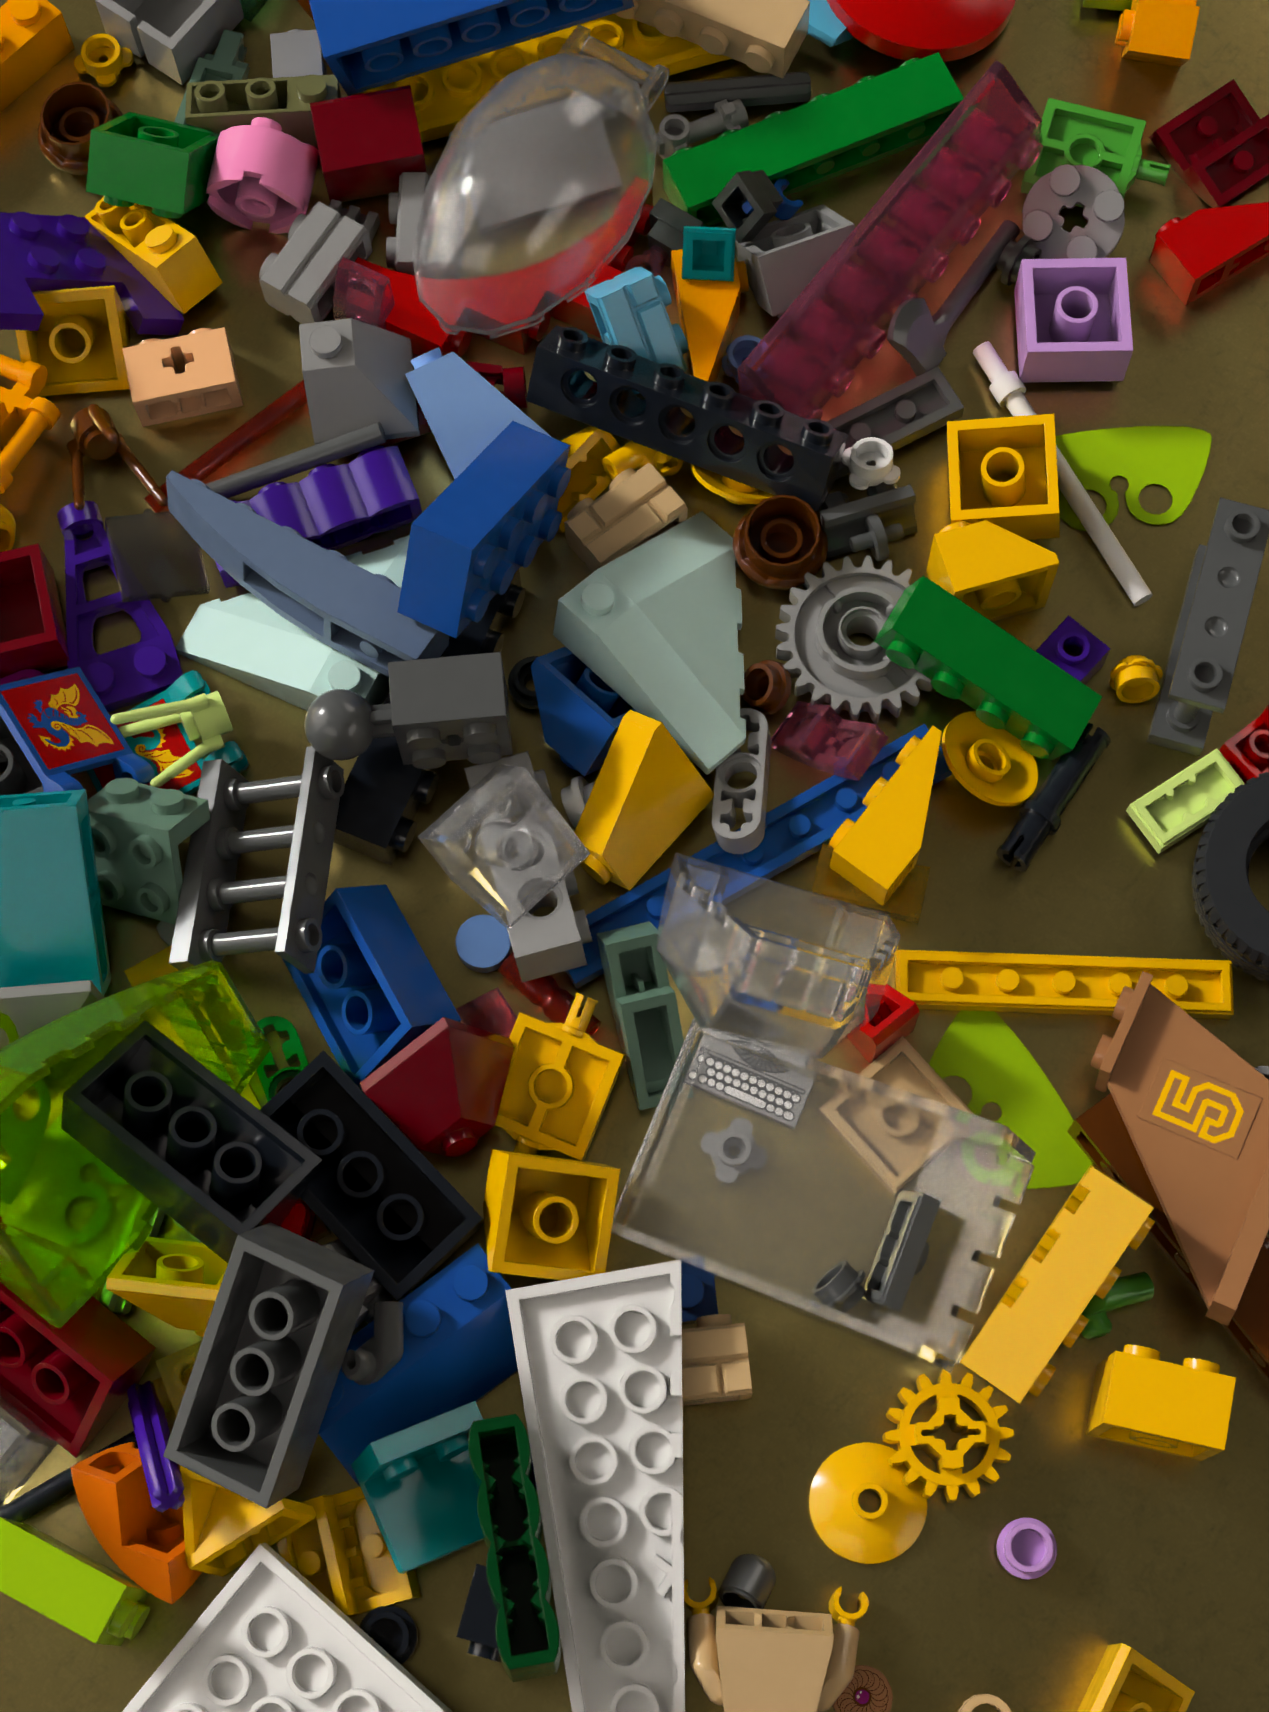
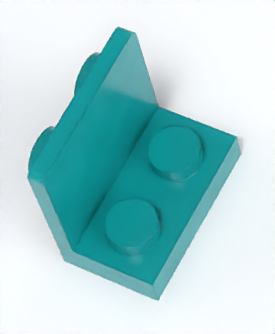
(423, 1488)

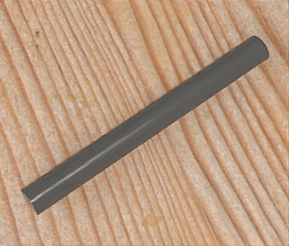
(299, 461)

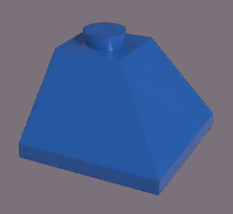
(576, 710)

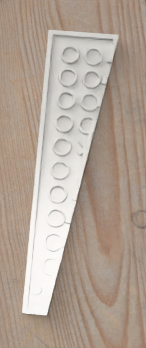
(608, 1471)

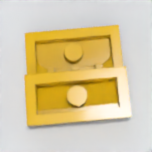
(347, 1555)

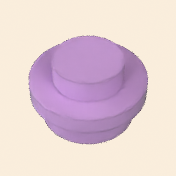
(1026, 1548)

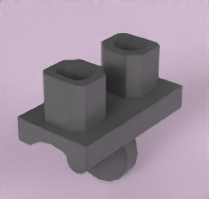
(870, 521)

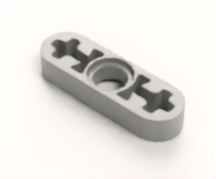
(751, 799)

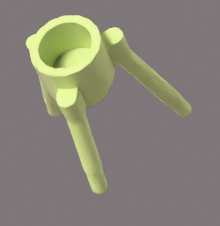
(201, 716)

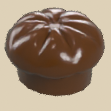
(67, 124)
(780, 542)

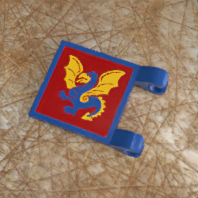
(66, 730)

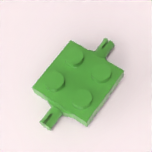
(1093, 139)

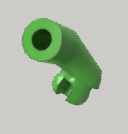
(1124, 1292)

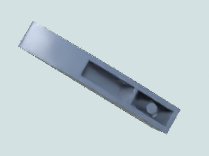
(302, 580)

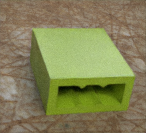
(69, 1586)

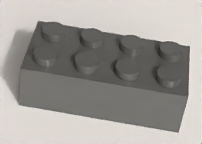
(268, 1363)

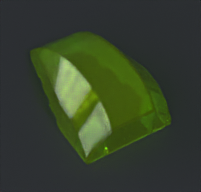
(59, 1204)

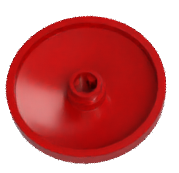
(924, 26)

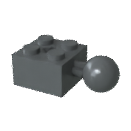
(435, 712)

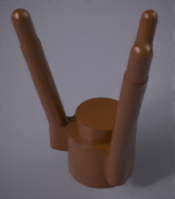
(99, 439)

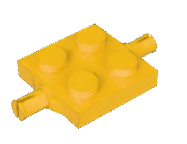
(557, 1083)

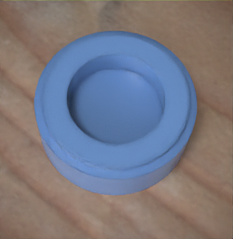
(483, 943)

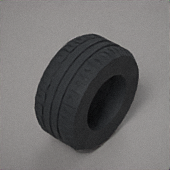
(1221, 878)

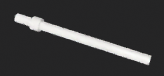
(1010, 392)

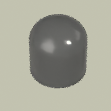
(749, 1577)

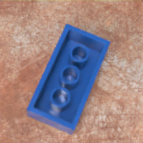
(484, 529)

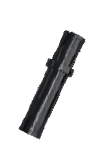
(1042, 813)

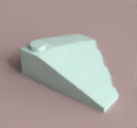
(666, 635)
(276, 656)

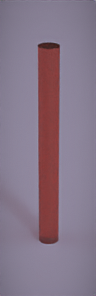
(239, 439)

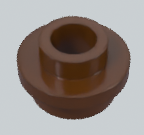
(767, 686)

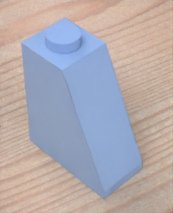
(461, 407)

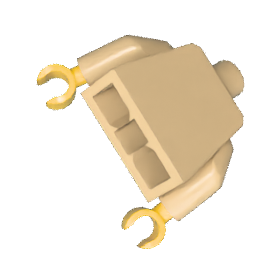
(772, 1656)

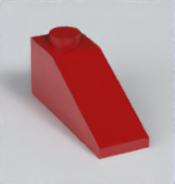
(1210, 247)

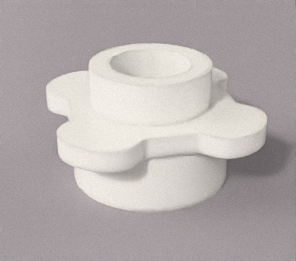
(870, 463)

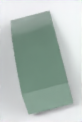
(642, 1008)

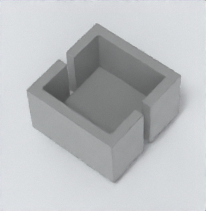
(170, 30)

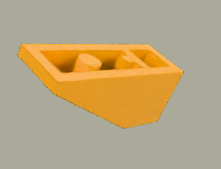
(707, 315)

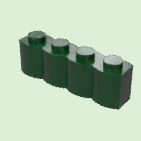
(515, 1558)

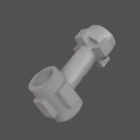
(678, 133)

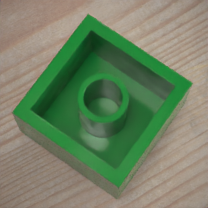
(150, 164)

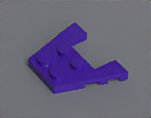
(71, 254)

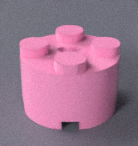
(261, 176)

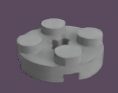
(1066, 188)

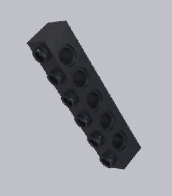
(660, 424)

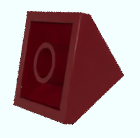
(367, 142)

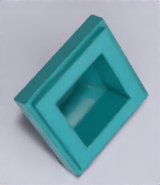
(708, 253)

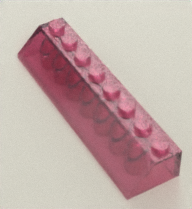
(896, 249)

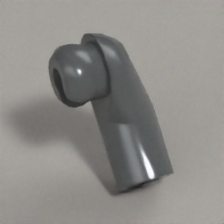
(382, 1350)

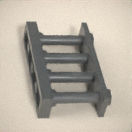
(1210, 627)
(213, 859)

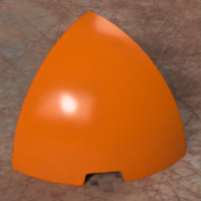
(133, 1533)

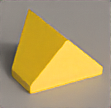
(227, 1528)

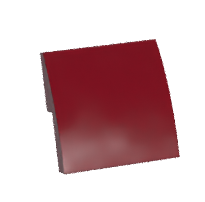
(1217, 145)

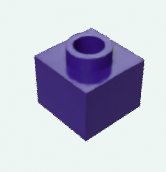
(1089, 650)

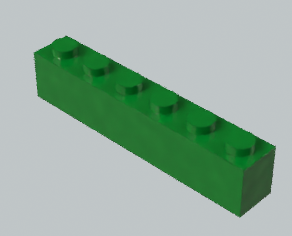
(820, 137)

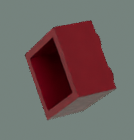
(30, 613)

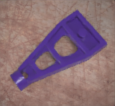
(123, 674)

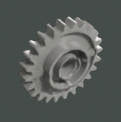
(825, 658)

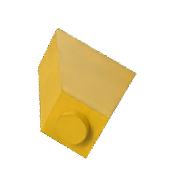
(639, 802)

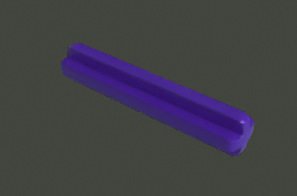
(152, 1436)

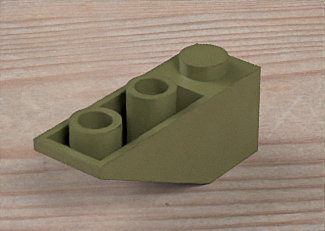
(237, 102)

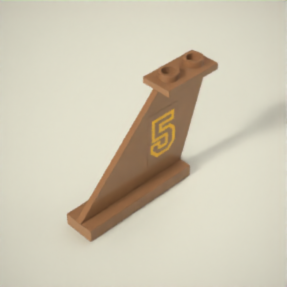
(1199, 1134)

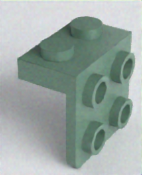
(137, 845)

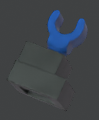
(752, 201)

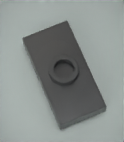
(901, 1250)

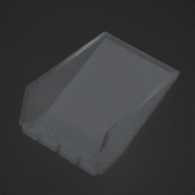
(791, 1165)

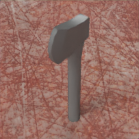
(922, 336)

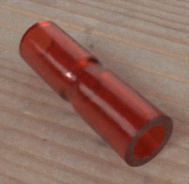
(544, 993)

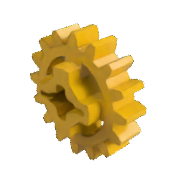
(948, 1462)

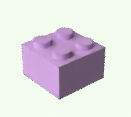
(1073, 320)

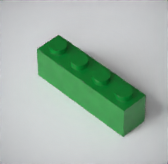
(987, 670)

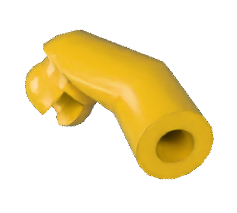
(636, 456)

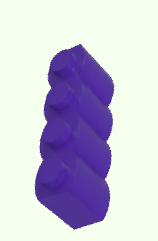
(342, 501)

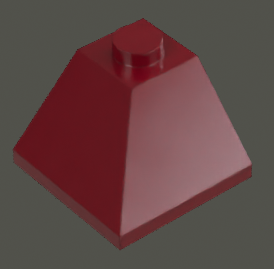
(444, 1086)

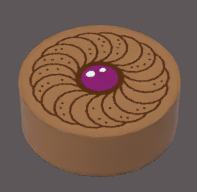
(866, 1692)

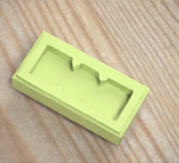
(1184, 801)

